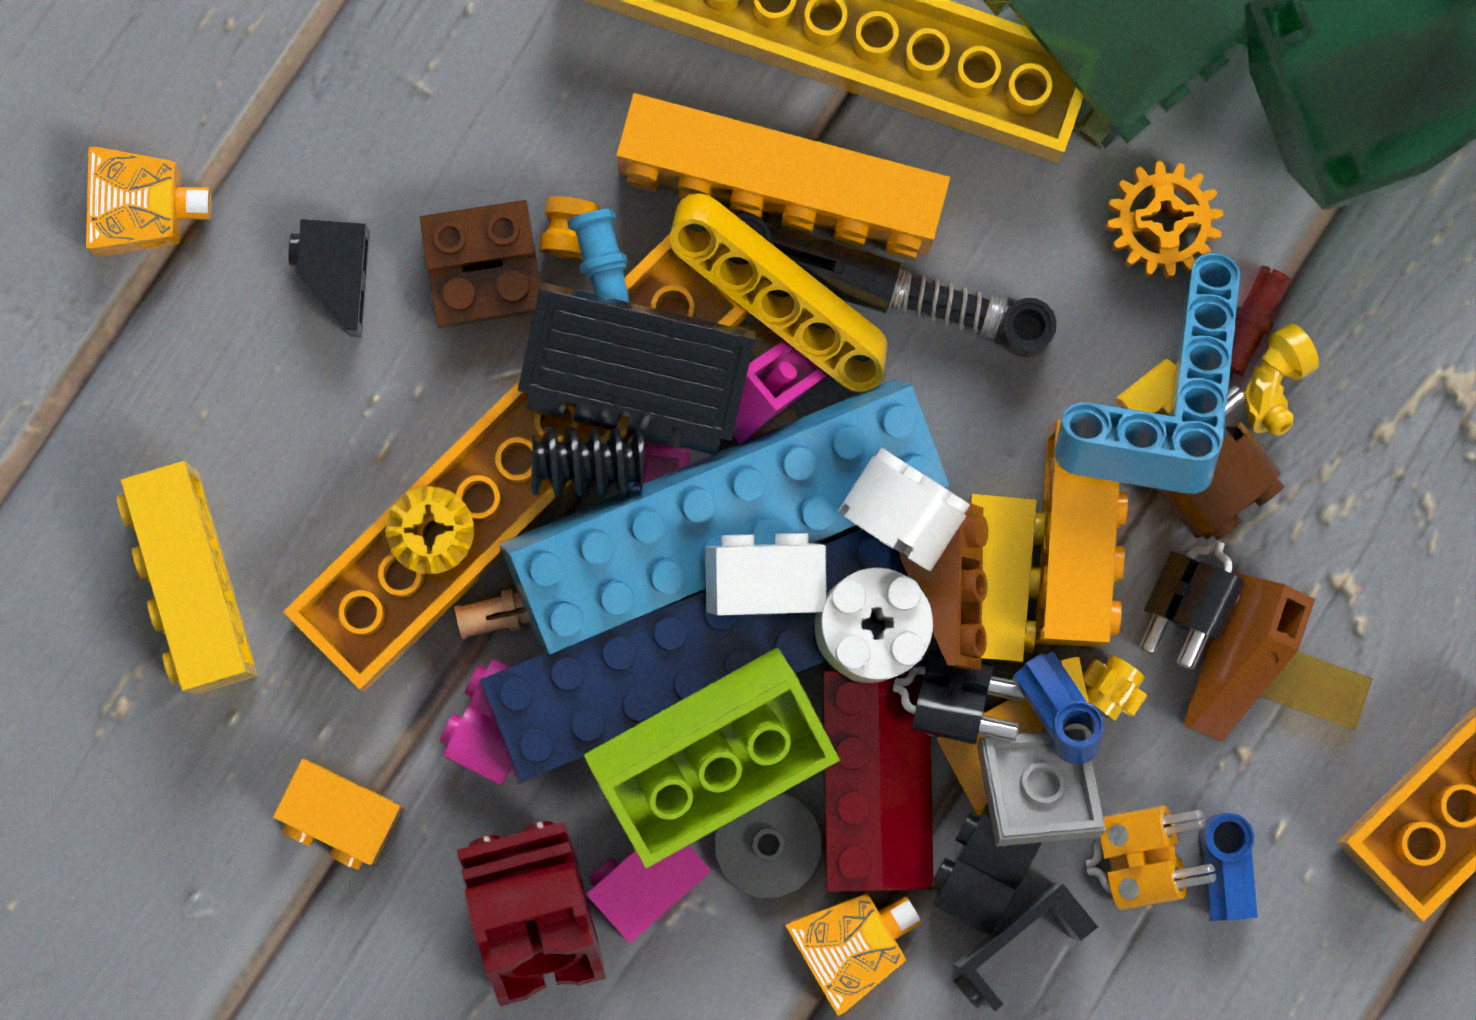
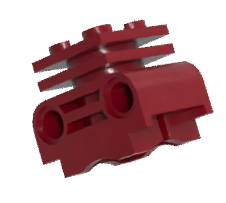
(530, 911)

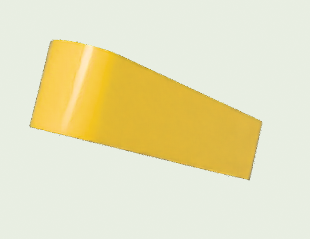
(773, 270)

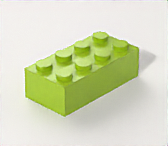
(712, 757)

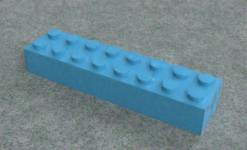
(650, 547)

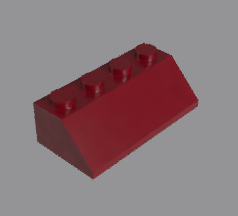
(878, 791)

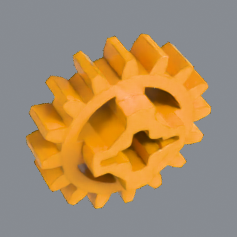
(1162, 197)

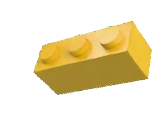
(1009, 574)

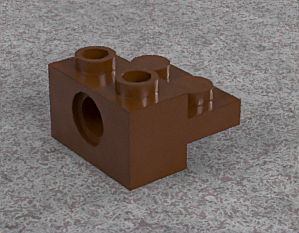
(477, 239)

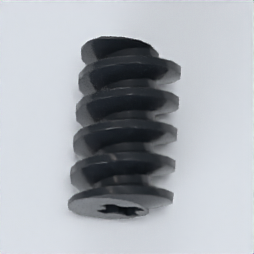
(587, 462)

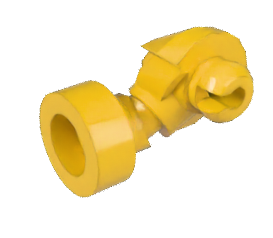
(1290, 356)

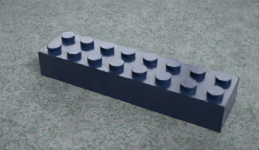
(603, 686)

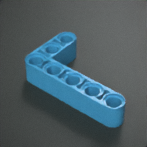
(1160, 449)

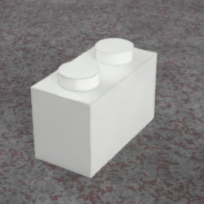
(765, 576)

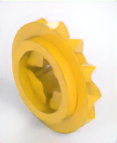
(448, 547)

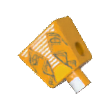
(137, 202)
(852, 945)

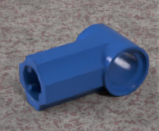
(1058, 705)
(1233, 891)

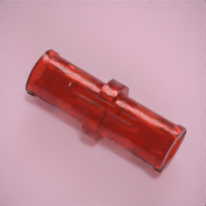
(1255, 316)

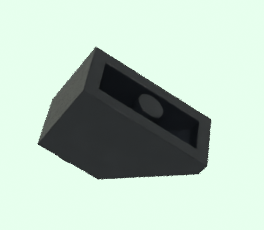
(333, 265)

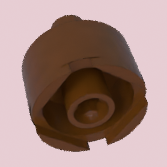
(1240, 478)

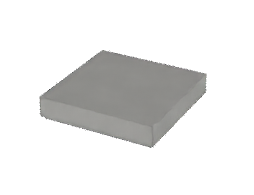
(1036, 793)

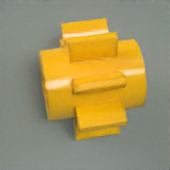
(1114, 687)

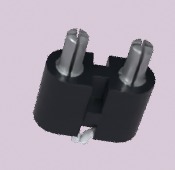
(1193, 598)
(955, 699)

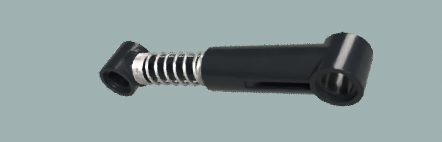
(882, 285)

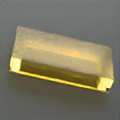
(1320, 690)

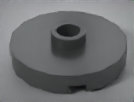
(776, 873)

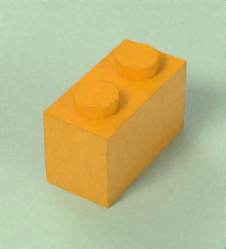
(337, 813)

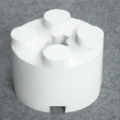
(904, 509)
(893, 600)

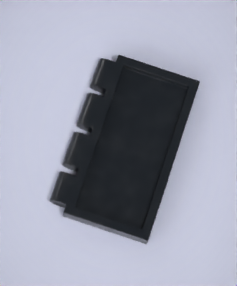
(636, 365)

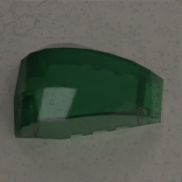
(1364, 89)

